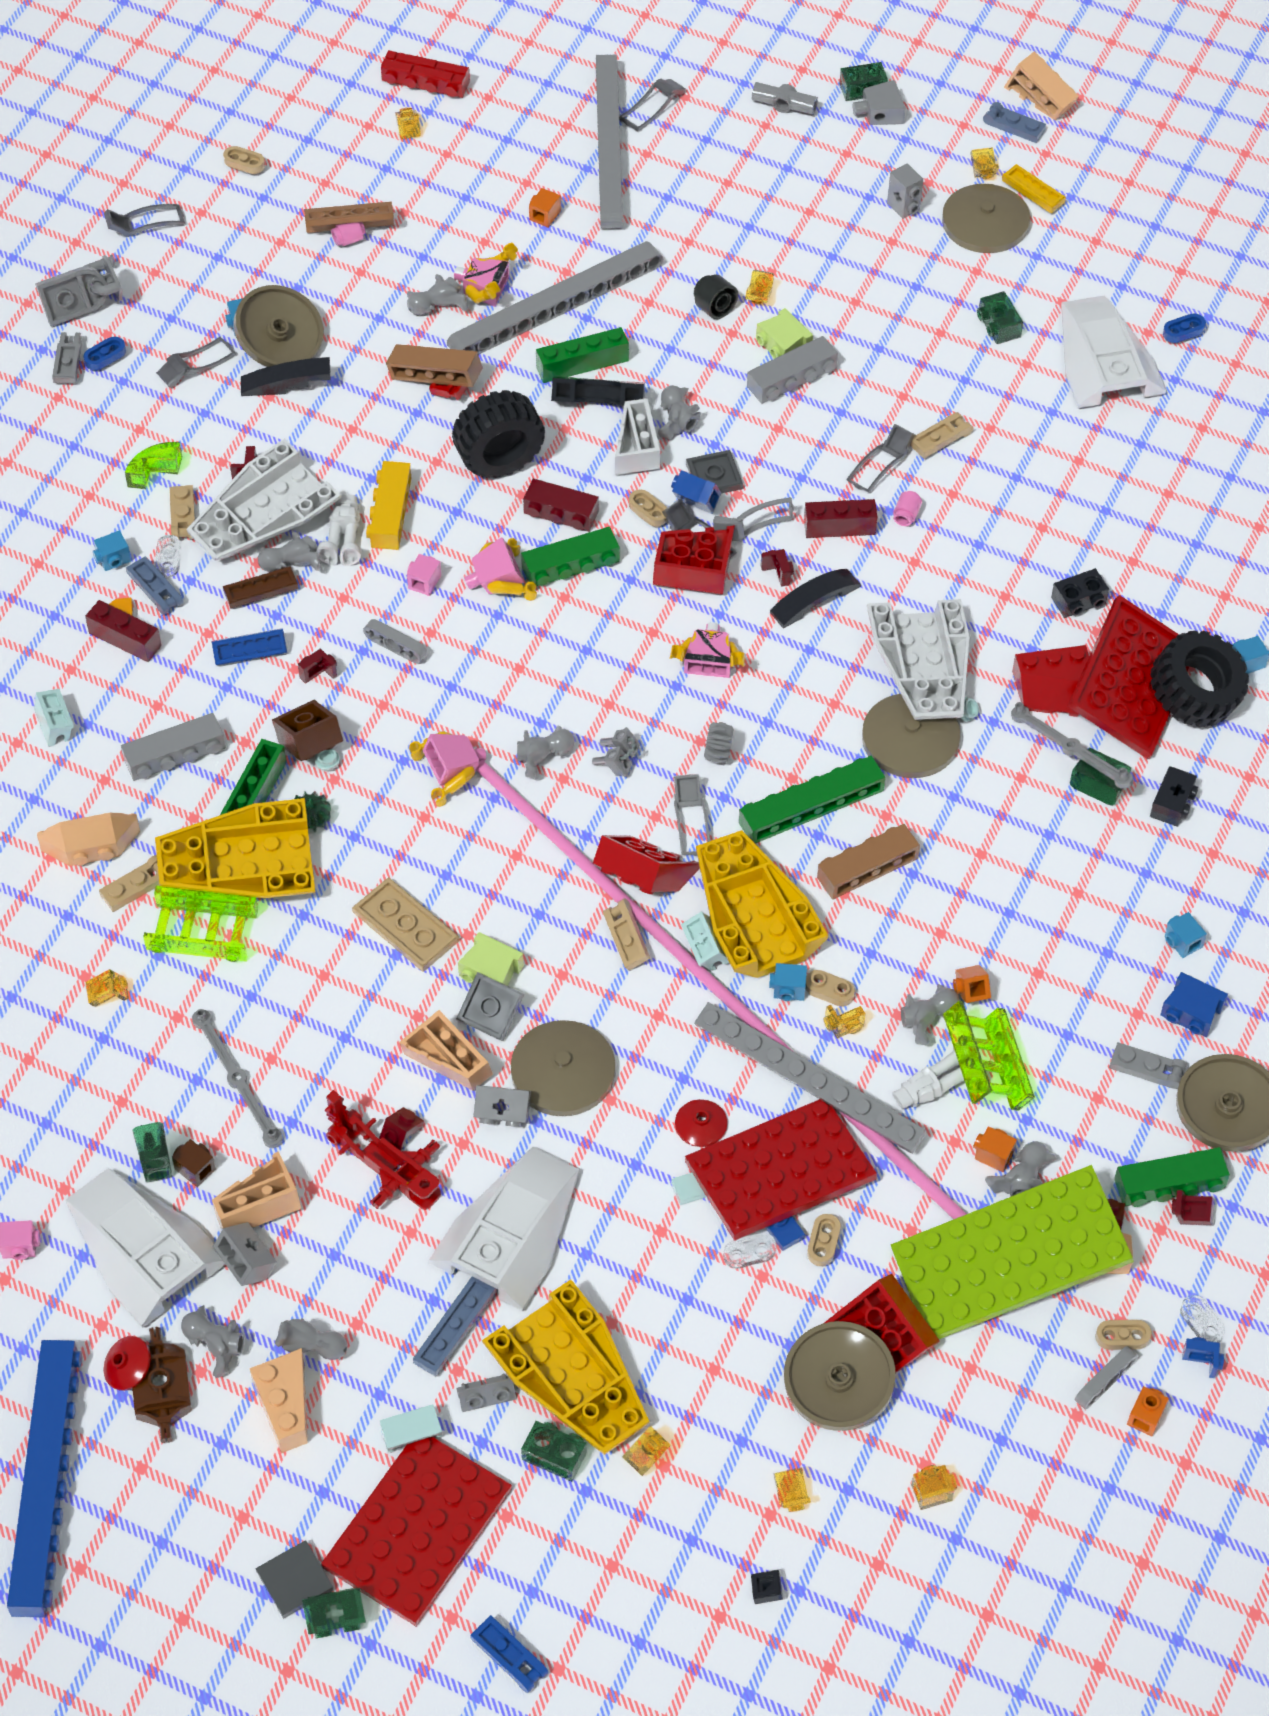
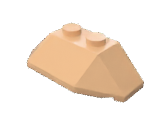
(89, 838)

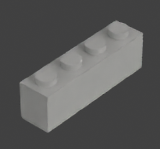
(792, 369)
(173, 746)

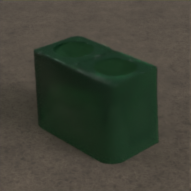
(1095, 783)
(153, 1151)

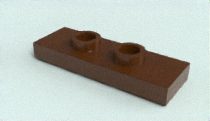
(260, 587)

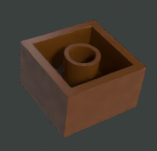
(307, 730)

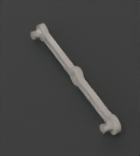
(1121, 777)
(272, 1136)

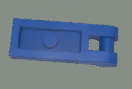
(508, 1653)

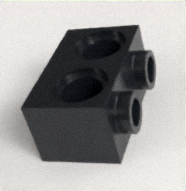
(1080, 593)

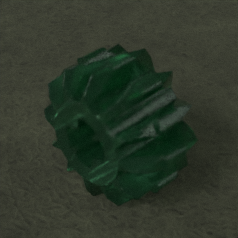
(316, 809)

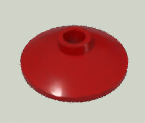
(698, 1132)
(127, 1363)

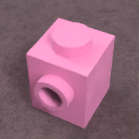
(423, 574)
(18, 1239)

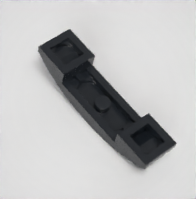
(812, 593)

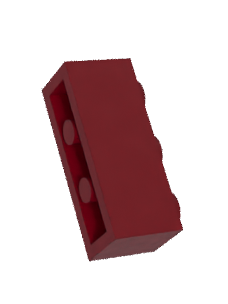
(561, 505)
(840, 518)
(123, 630)

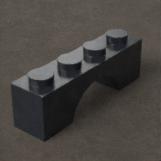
(596, 390)

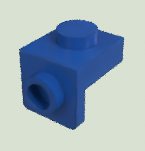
(1204, 1351)

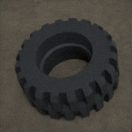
(504, 414)
(1212, 658)

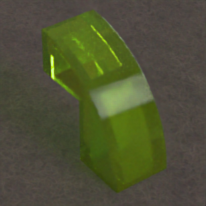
(158, 458)

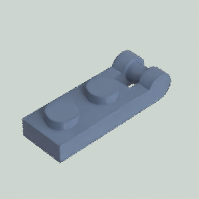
(1014, 123)
(154, 585)

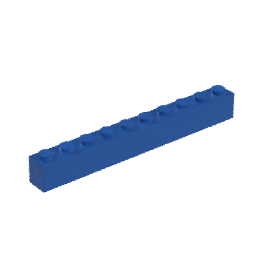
(43, 1479)

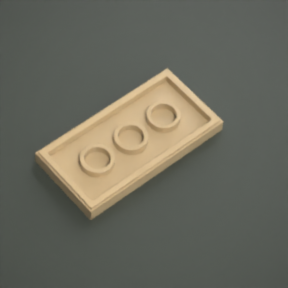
(405, 924)

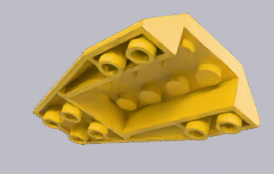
(242, 852)
(755, 907)
(571, 1368)

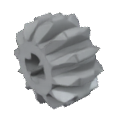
(718, 742)

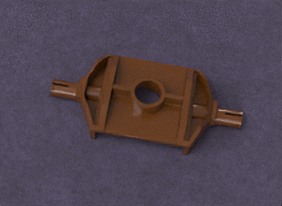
(170, 1401)

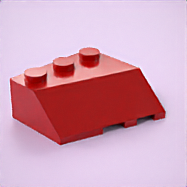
(694, 559)
(1049, 678)
(642, 864)
(893, 1318)

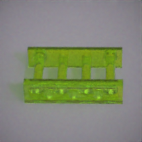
(205, 902)
(1004, 1050)

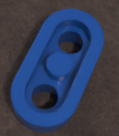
(1181, 328)
(104, 353)

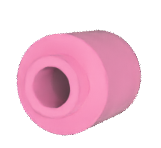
(348, 233)
(907, 508)

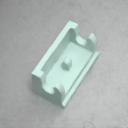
(53, 715)
(703, 941)
(410, 1427)

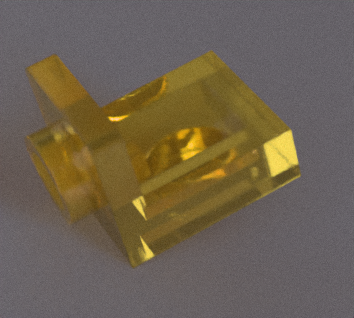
(408, 123)
(984, 163)
(760, 287)
(105, 987)
(846, 1023)
(791, 1489)

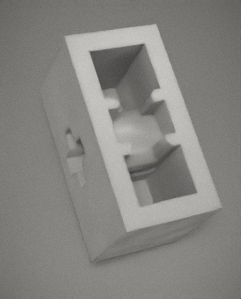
(905, 191)
(489, 1096)
(244, 1254)

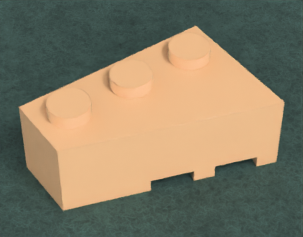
(1042, 86)
(446, 1051)
(259, 1197)
(282, 1396)

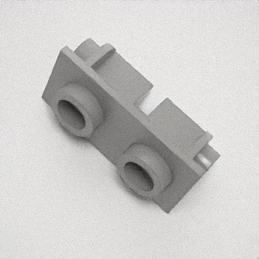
(495, 1391)

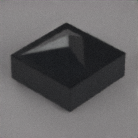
(766, 1587)

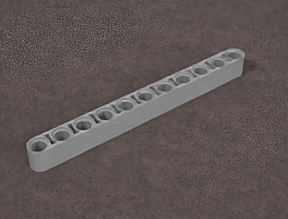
(608, 142)
(557, 299)

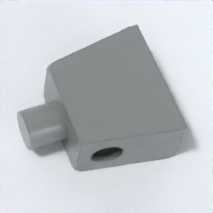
(881, 104)

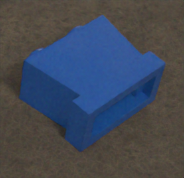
(696, 491)
(1193, 1004)

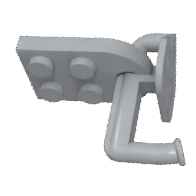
(78, 290)

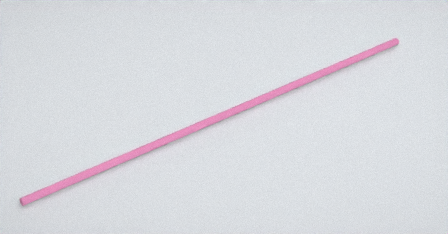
(701, 973)

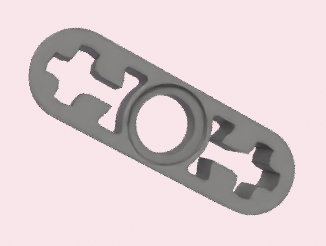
(395, 641)
(1106, 1377)

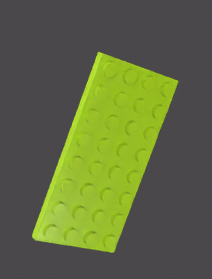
(1012, 1252)

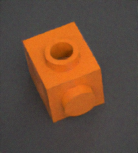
(544, 207)
(972, 983)
(994, 1148)
(1147, 1410)

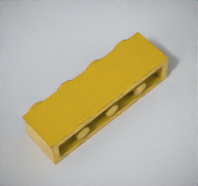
(390, 505)

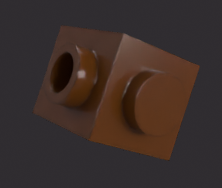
(193, 1162)

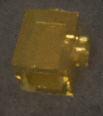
(646, 1450)
(933, 1486)

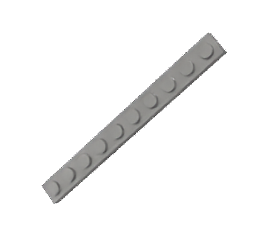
(810, 1078)

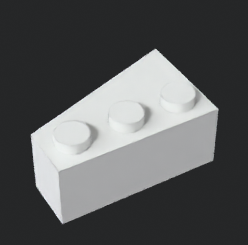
(637, 439)

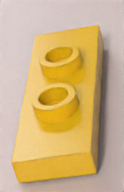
(1033, 188)

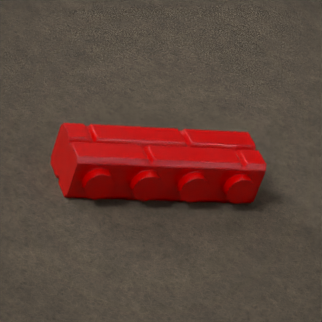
(425, 74)

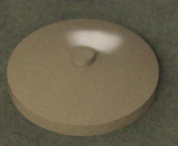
(986, 218)
(278, 325)
(908, 745)
(564, 1067)
(1225, 1102)
(839, 1376)

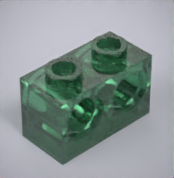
(857, 78)
(549, 1456)

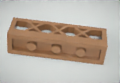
(369, 214)

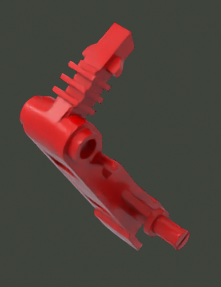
(383, 1157)

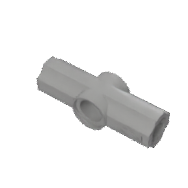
(784, 98)

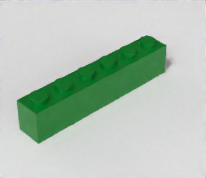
(811, 799)

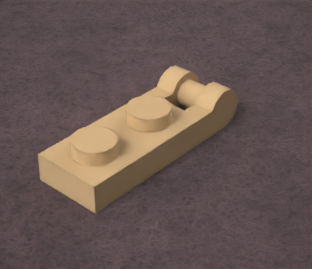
(941, 435)
(181, 510)
(131, 885)
(626, 934)

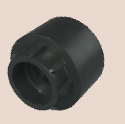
(715, 296)

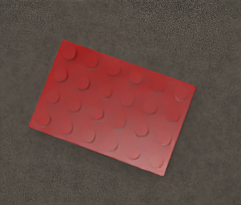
(1117, 679)
(780, 1168)
(416, 1527)

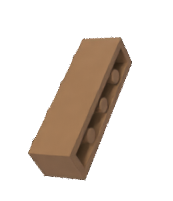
(434, 365)
(868, 861)

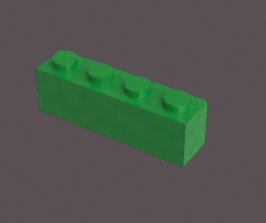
(582, 354)
(570, 557)
(258, 776)
(1162, 1177)

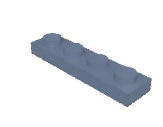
(454, 1326)

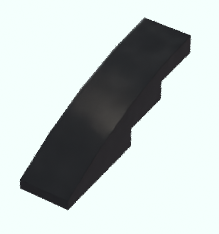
(293, 374)

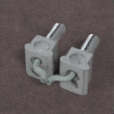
(618, 758)

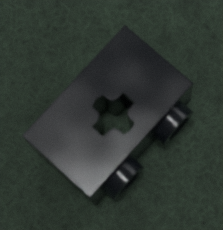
(1173, 796)

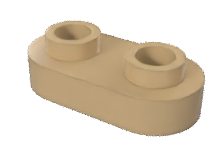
(244, 159)
(650, 510)
(828, 988)
(823, 1241)
(1122, 1333)

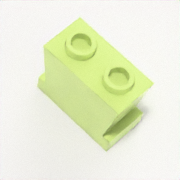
(782, 333)
(490, 959)

